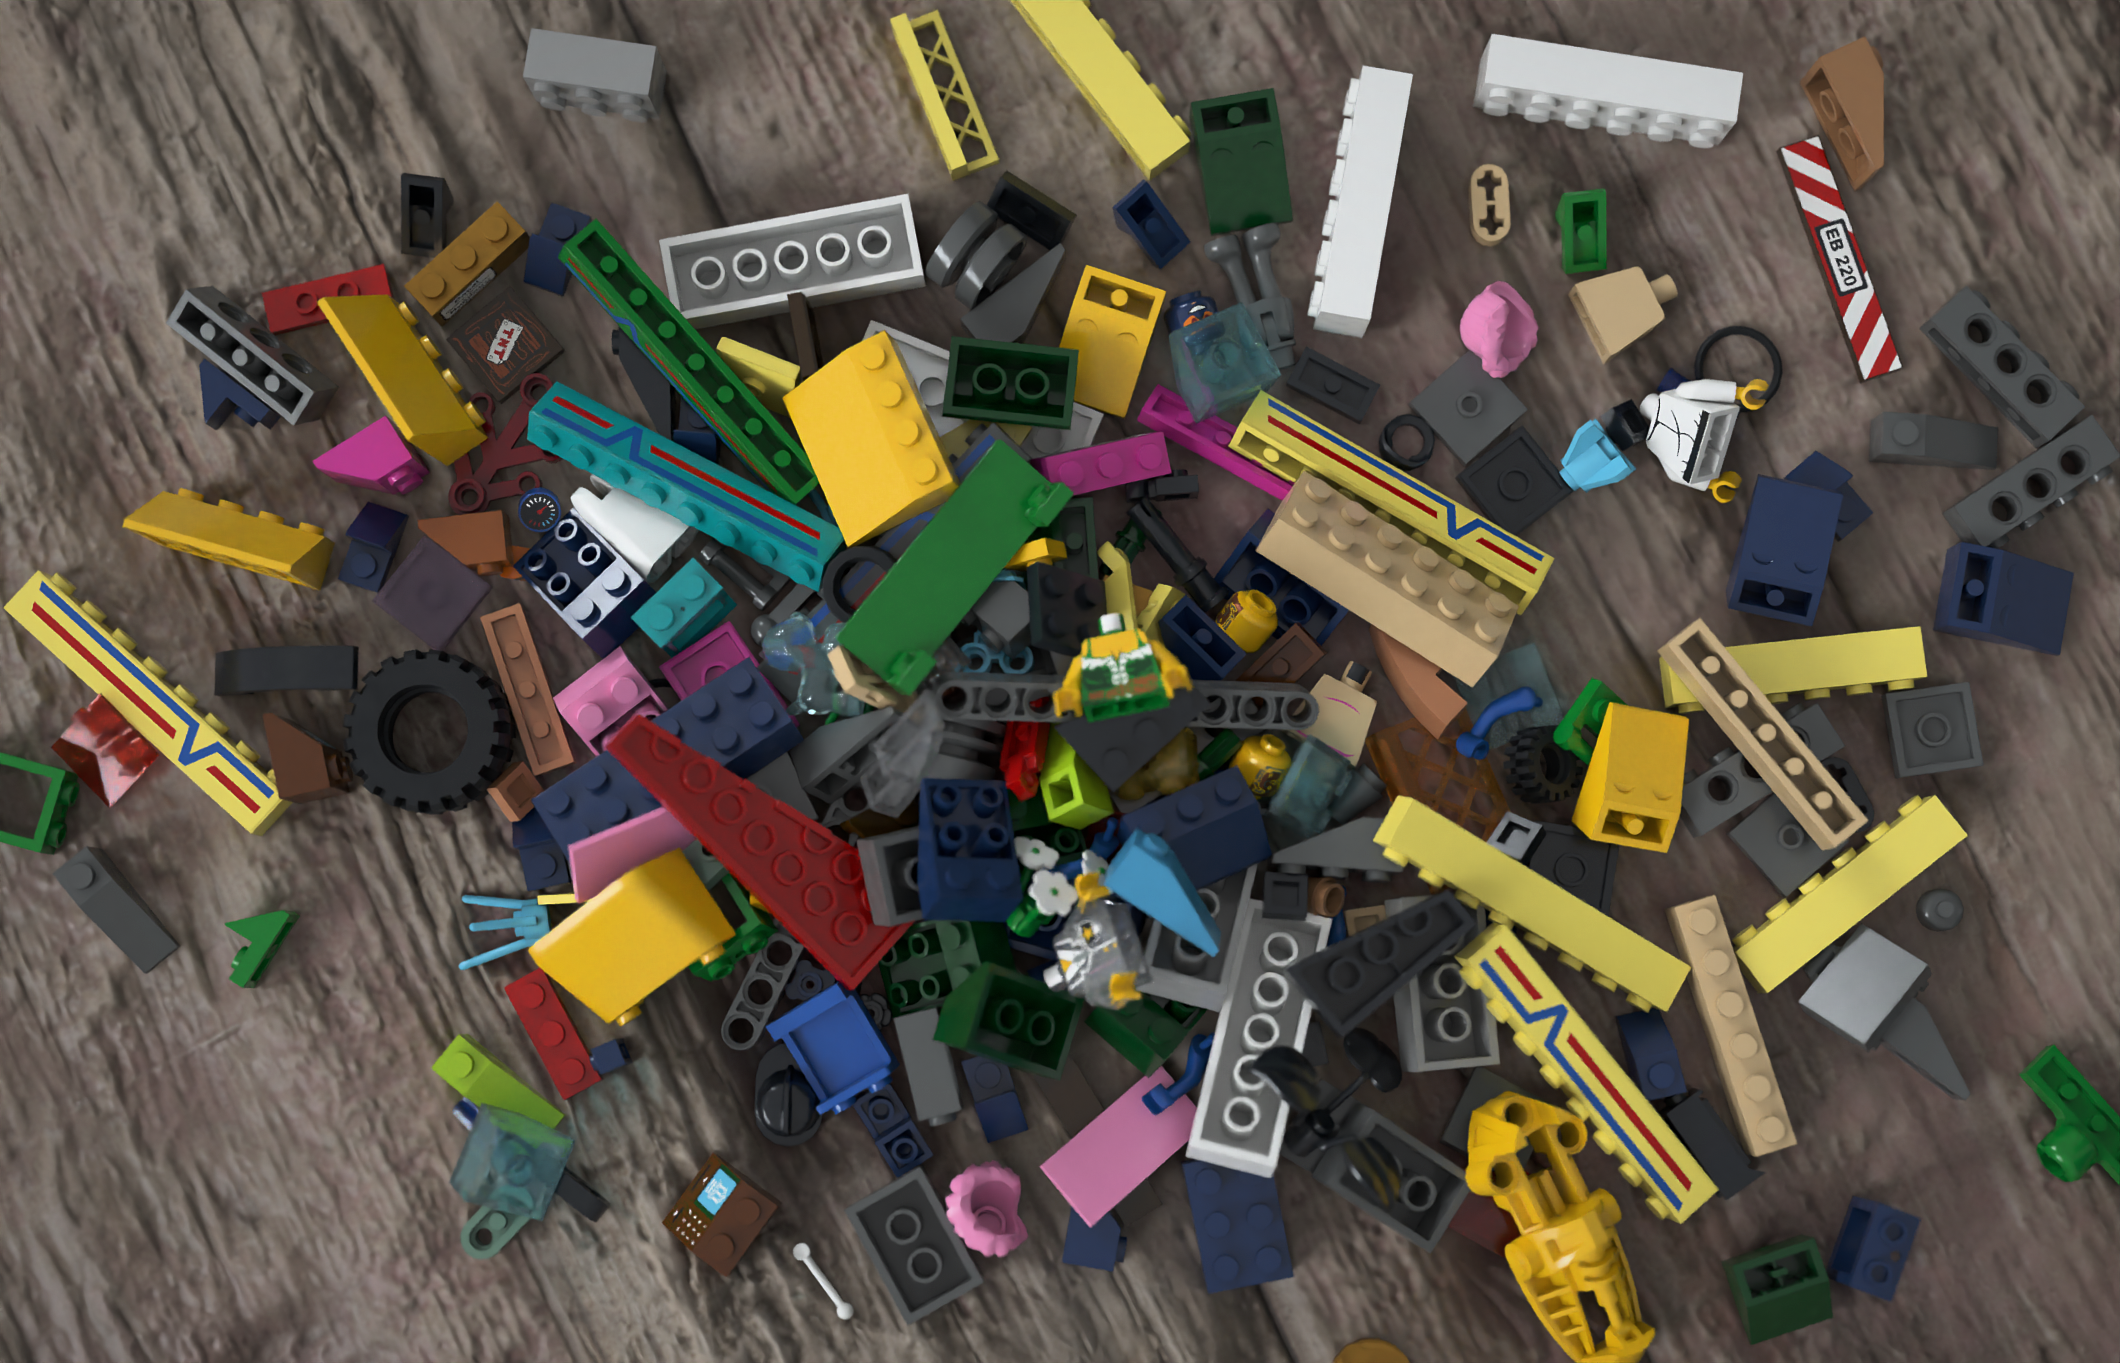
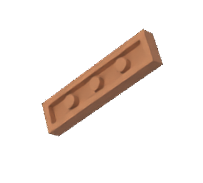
(528, 690)

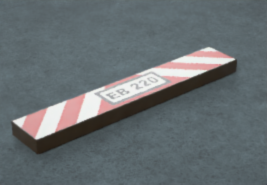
(1839, 259)

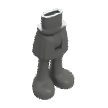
(1271, 314)

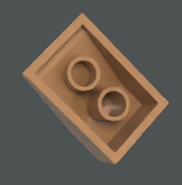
(1849, 103)

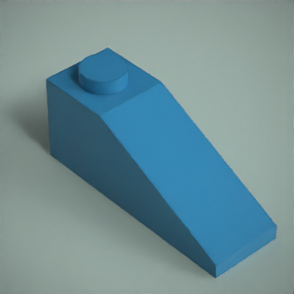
(1155, 882)

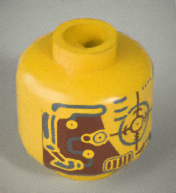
(1248, 619)
(1262, 763)

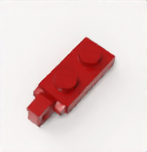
(1024, 753)

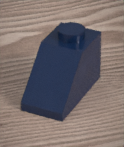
(1198, 642)
(1650, 1054)
(1094, 1245)

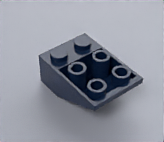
(1784, 550)
(586, 583)
(2003, 598)
(966, 851)

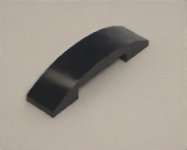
(286, 669)

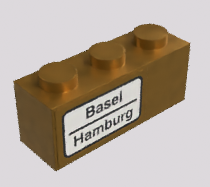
(469, 264)

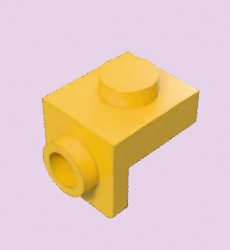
(1041, 550)

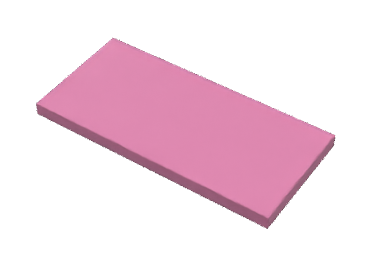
(614, 852)
(1119, 1149)

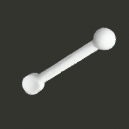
(802, 1252)

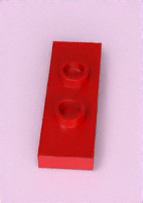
(297, 305)

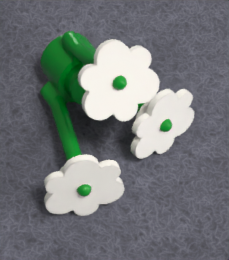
(1049, 892)

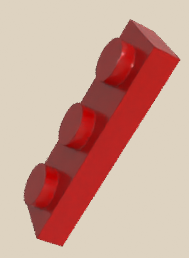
(553, 1033)

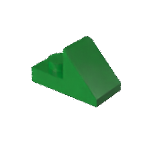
(1583, 230)
(267, 935)

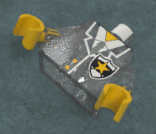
(1098, 950)

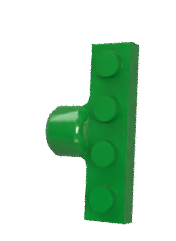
(2085, 1124)

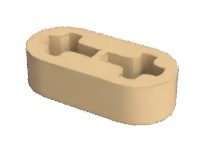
(1499, 205)

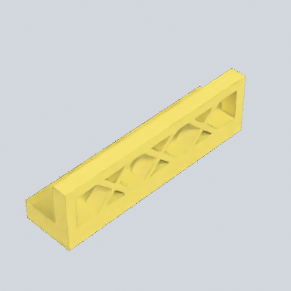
(929, 93)

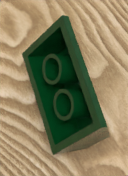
(1010, 383)
(1010, 1020)

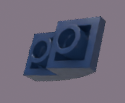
(892, 1129)

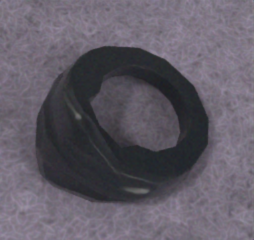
(1385, 443)

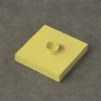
(761, 373)

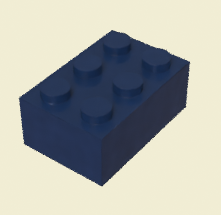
(1236, 1226)

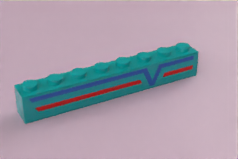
(685, 485)

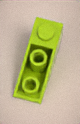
(1070, 786)

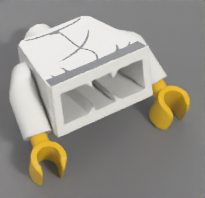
(1694, 430)

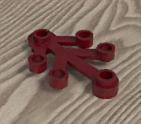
(499, 454)

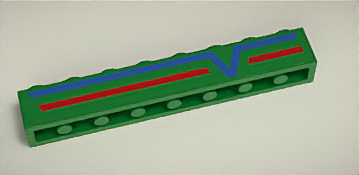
(688, 363)

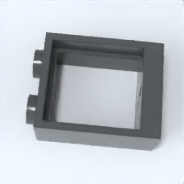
(929, 1068)

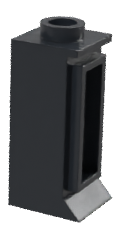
(1709, 1142)

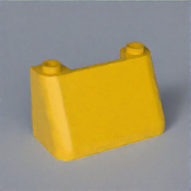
(635, 937)

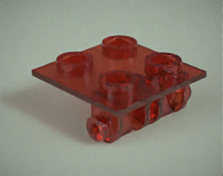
(105, 750)

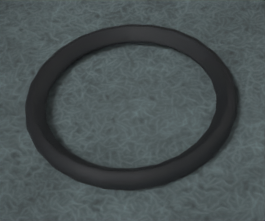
(1741, 330)

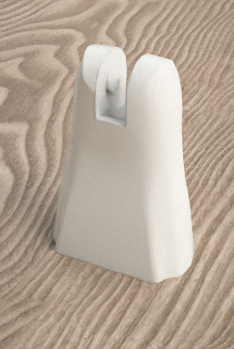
(633, 528)

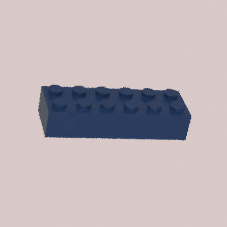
(728, 719)

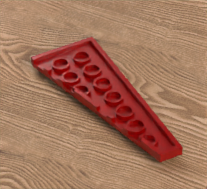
(773, 850)

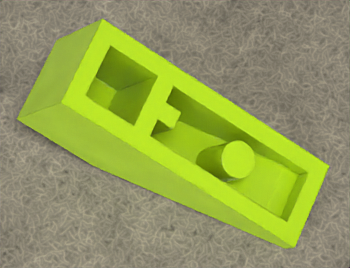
(489, 1081)

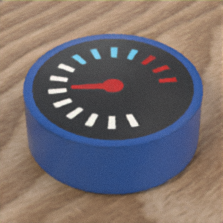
(539, 509)

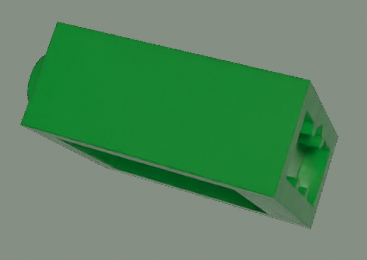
(60, 796)
(749, 937)

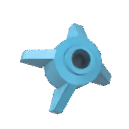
(1594, 459)

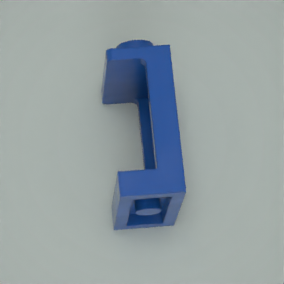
(836, 1046)

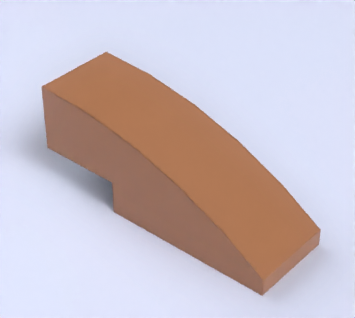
(1418, 684)

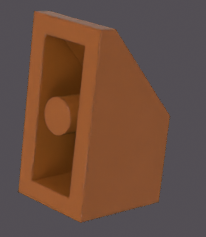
(475, 539)

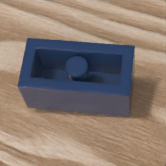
(610, 1056)

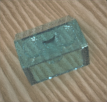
(1221, 362)
(1308, 787)
(511, 1162)

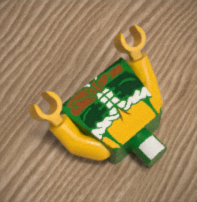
(1120, 674)

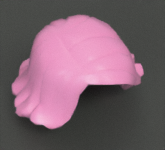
(1499, 329)
(987, 1208)

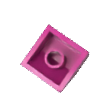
(375, 460)

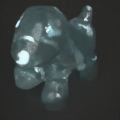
(795, 648)

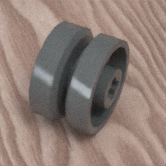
(976, 255)

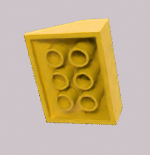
(407, 374)
(871, 440)
(233, 537)

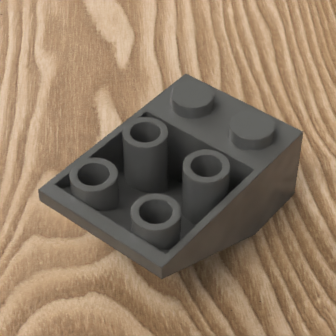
(1339, 853)

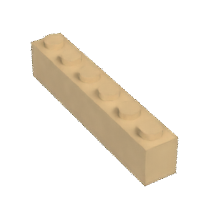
(1762, 735)
(1730, 1026)

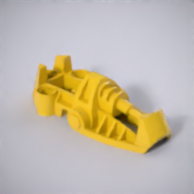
(1564, 1229)

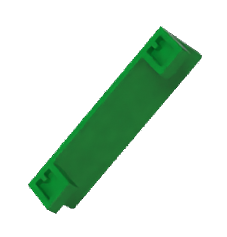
(950, 566)

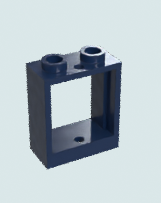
(1865, 1246)

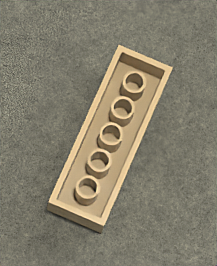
(1388, 579)

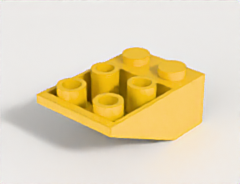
(1112, 330)
(1634, 779)

